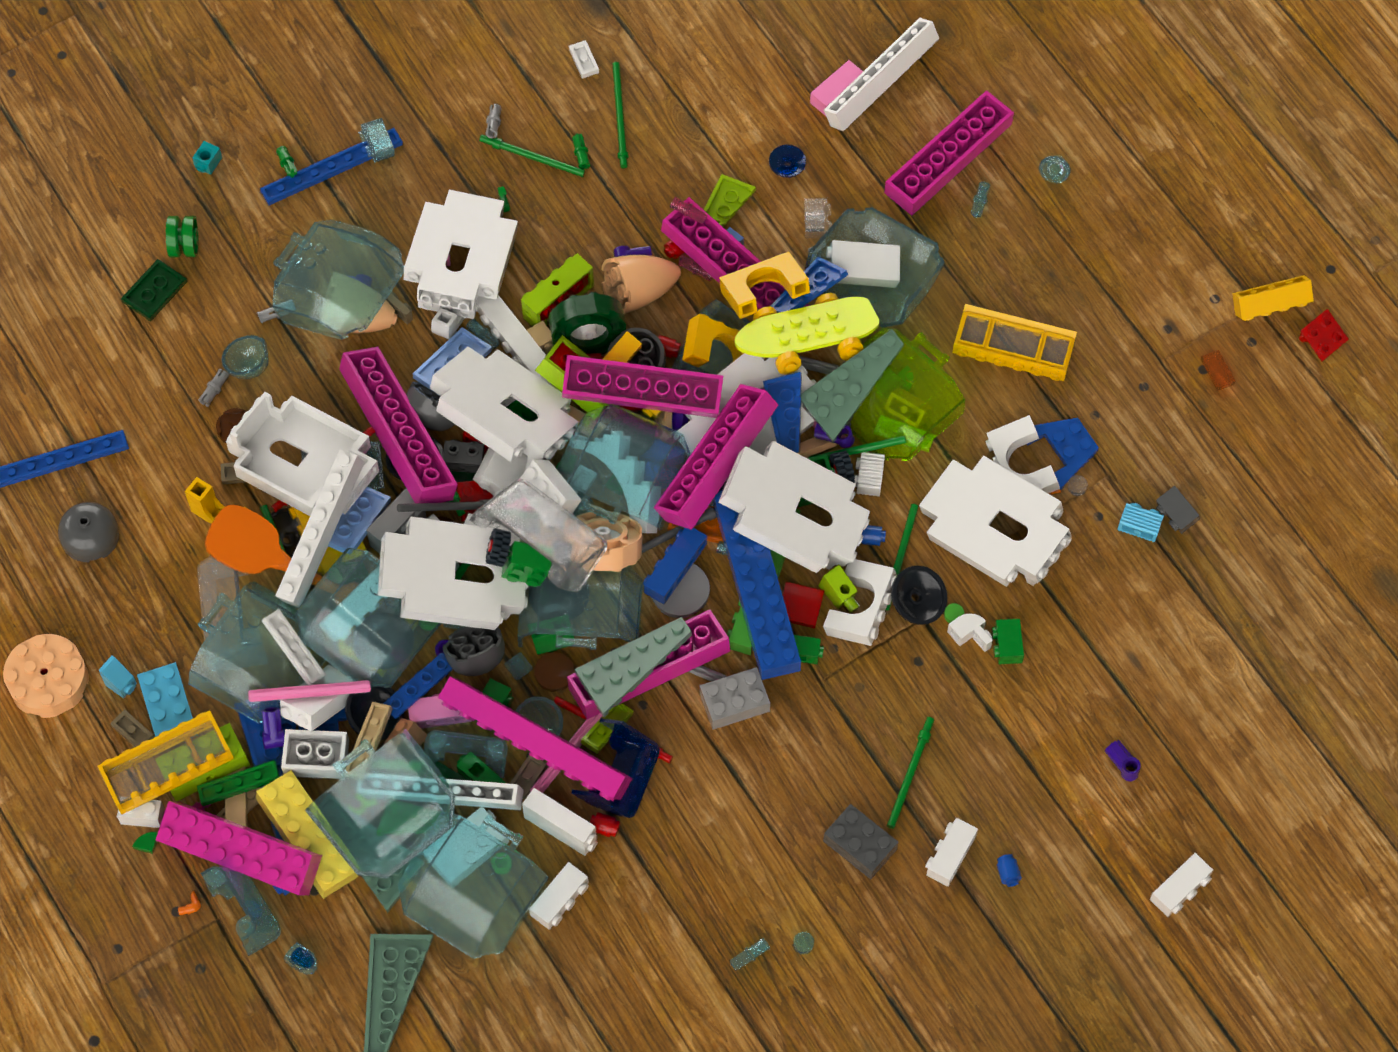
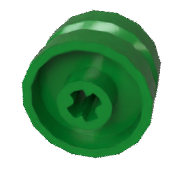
(182, 236)

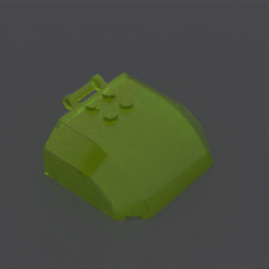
(908, 400)

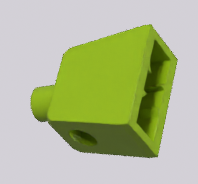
(839, 589)

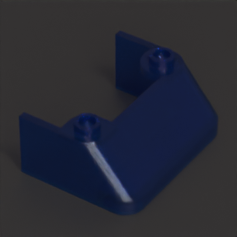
(635, 758)

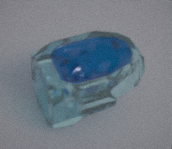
(301, 959)

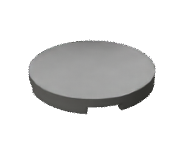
(688, 596)

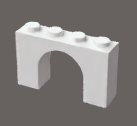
(1008, 439)
(863, 626)

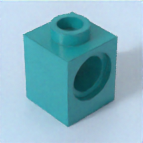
(205, 151)

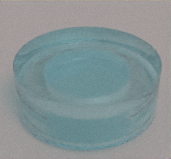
(803, 942)

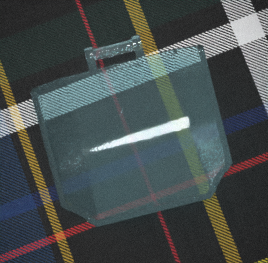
(918, 262)
(335, 278)
(622, 462)
(603, 607)
(357, 627)
(243, 653)
(385, 806)
(471, 887)

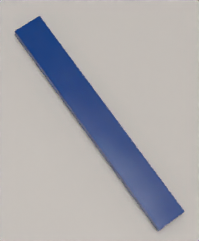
(321, 171)
(63, 458)

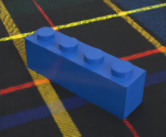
(675, 564)

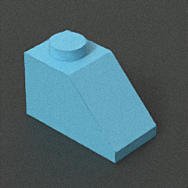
(117, 677)

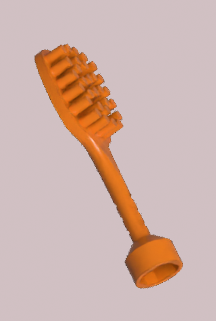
(246, 542)

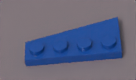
(821, 277)
(787, 415)

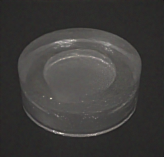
(1077, 485)

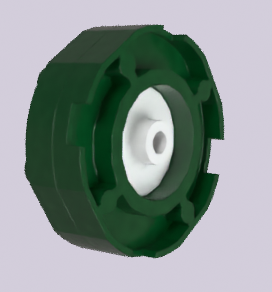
(588, 321)

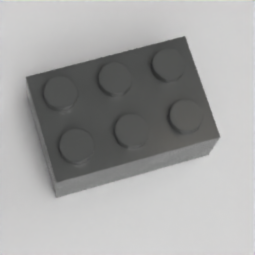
(860, 841)

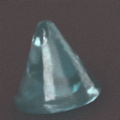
(1054, 169)

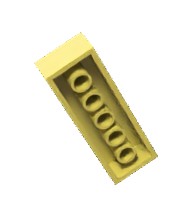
(285, 806)

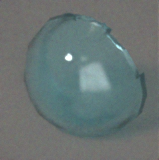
(246, 357)
(543, 712)

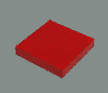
(802, 604)

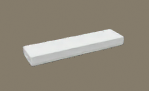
(293, 647)

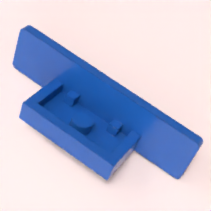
(418, 685)

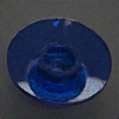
(787, 154)

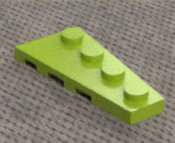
(727, 199)

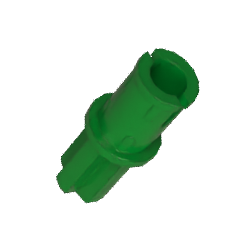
(581, 151)
(286, 161)

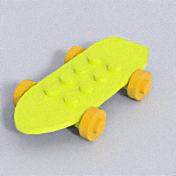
(808, 328)

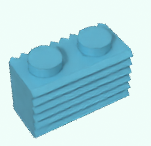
(1140, 522)

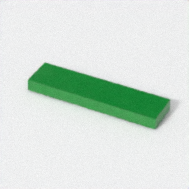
(238, 783)

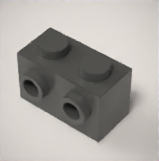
(463, 456)
(1177, 509)

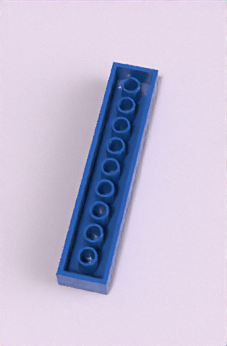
(759, 598)

